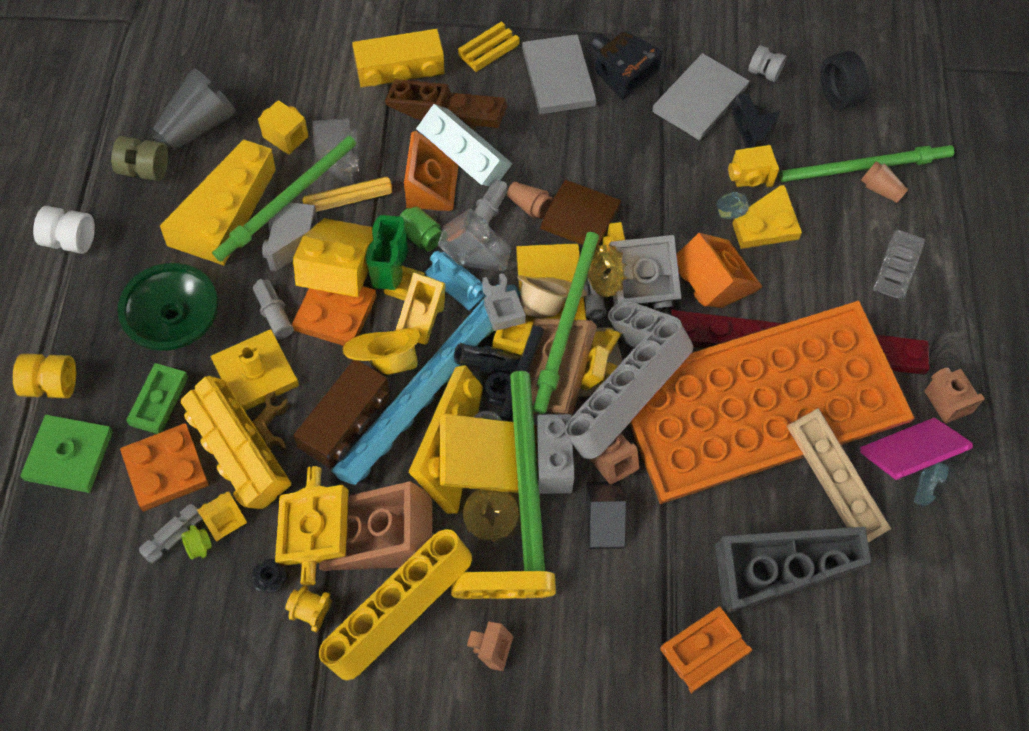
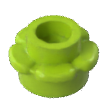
(196, 542)

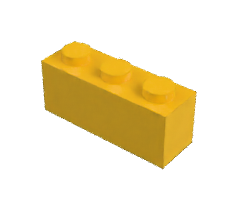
(398, 57)

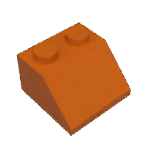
(715, 271)

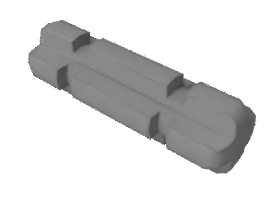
(170, 533)

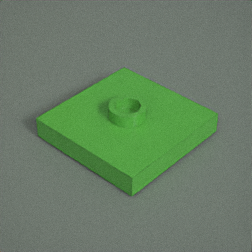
(67, 453)

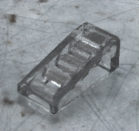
(904, 246)

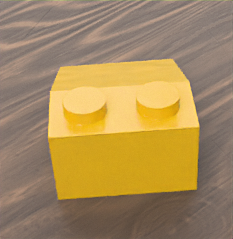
(333, 257)

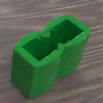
(387, 252)

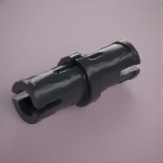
(486, 358)

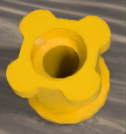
(308, 607)

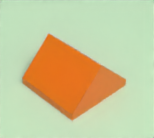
(429, 176)

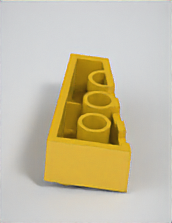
(220, 202)

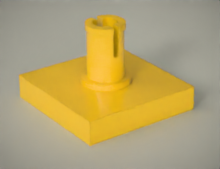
(255, 369)

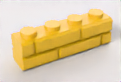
(235, 443)

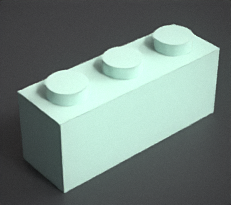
(463, 145)

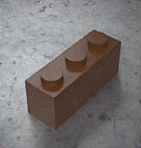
(342, 414)

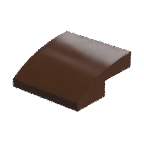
(580, 211)

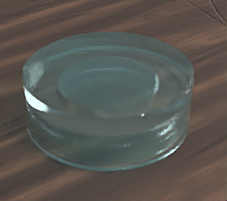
(732, 205)

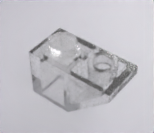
(328, 135)
(474, 243)

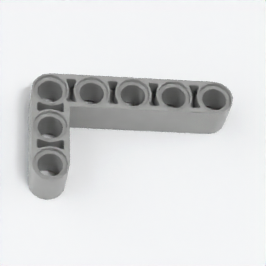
(658, 352)

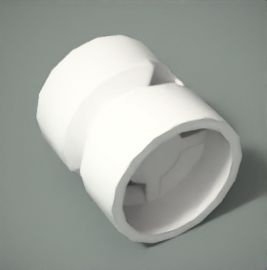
(68, 230)

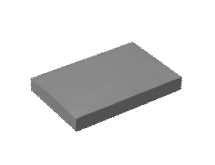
(558, 74)
(700, 96)

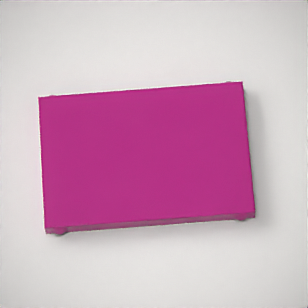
(915, 448)

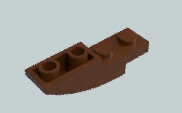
(418, 97)

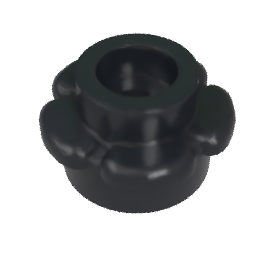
(271, 585)

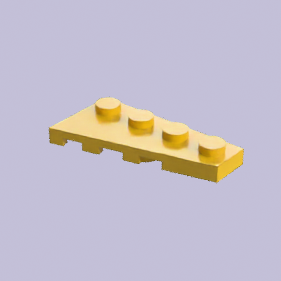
(460, 398)

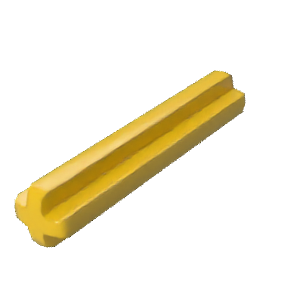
(349, 194)

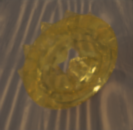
(605, 257)
(501, 503)

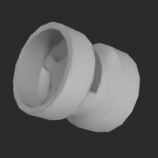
(767, 63)

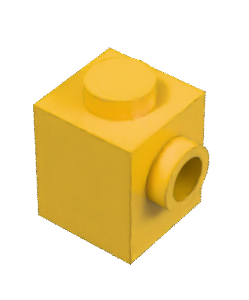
(283, 127)

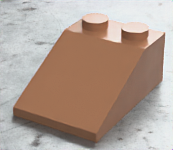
(384, 528)

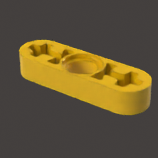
(504, 585)

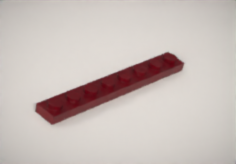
(710, 330)

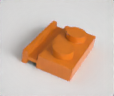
(705, 649)

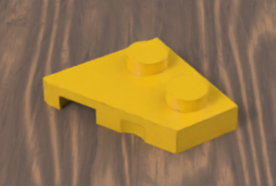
(768, 221)

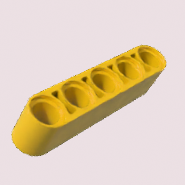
(395, 605)

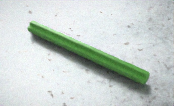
(527, 472)

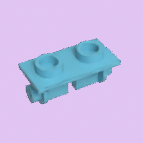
(458, 281)

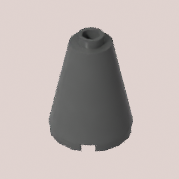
(192, 112)

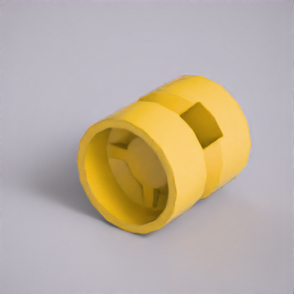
(37, 374)

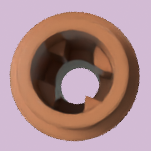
(884, 182)
(530, 199)

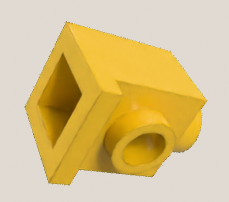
(754, 167)

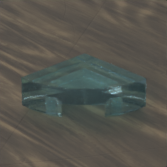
(928, 481)

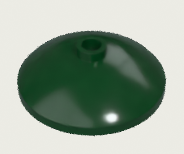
(166, 292)

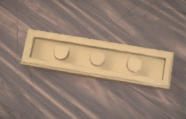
(837, 474)

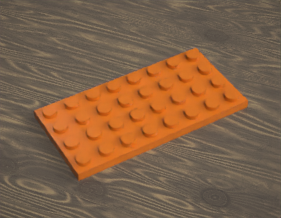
(733, 401)

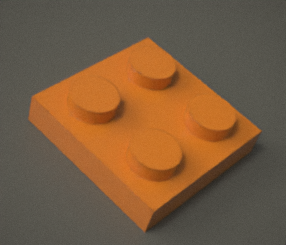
(334, 315)
(164, 467)

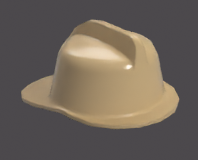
(543, 295)

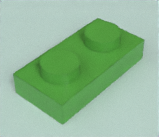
(157, 399)

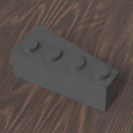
(776, 564)

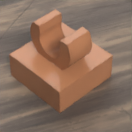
(492, 646)

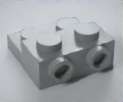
(650, 271)

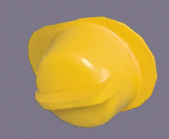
(386, 351)

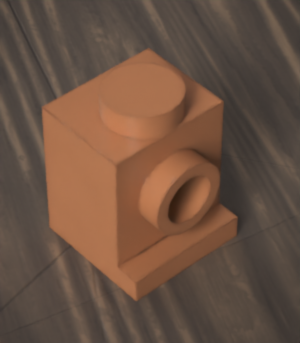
(952, 395)
(617, 451)

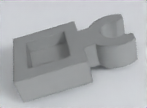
(502, 306)

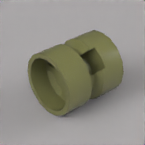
(134, 158)

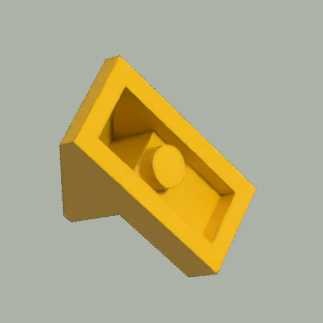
(421, 305)

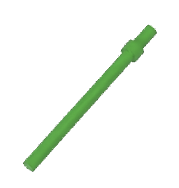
(920, 155)
(242, 234)
(549, 377)

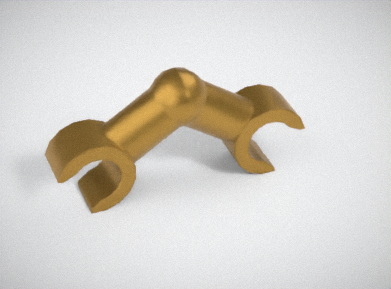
(266, 417)

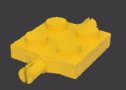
(312, 525)

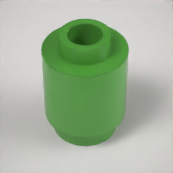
(421, 228)

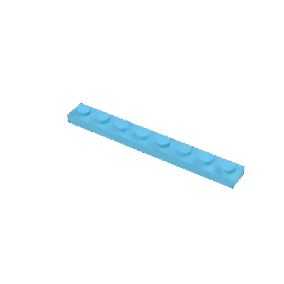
(415, 396)

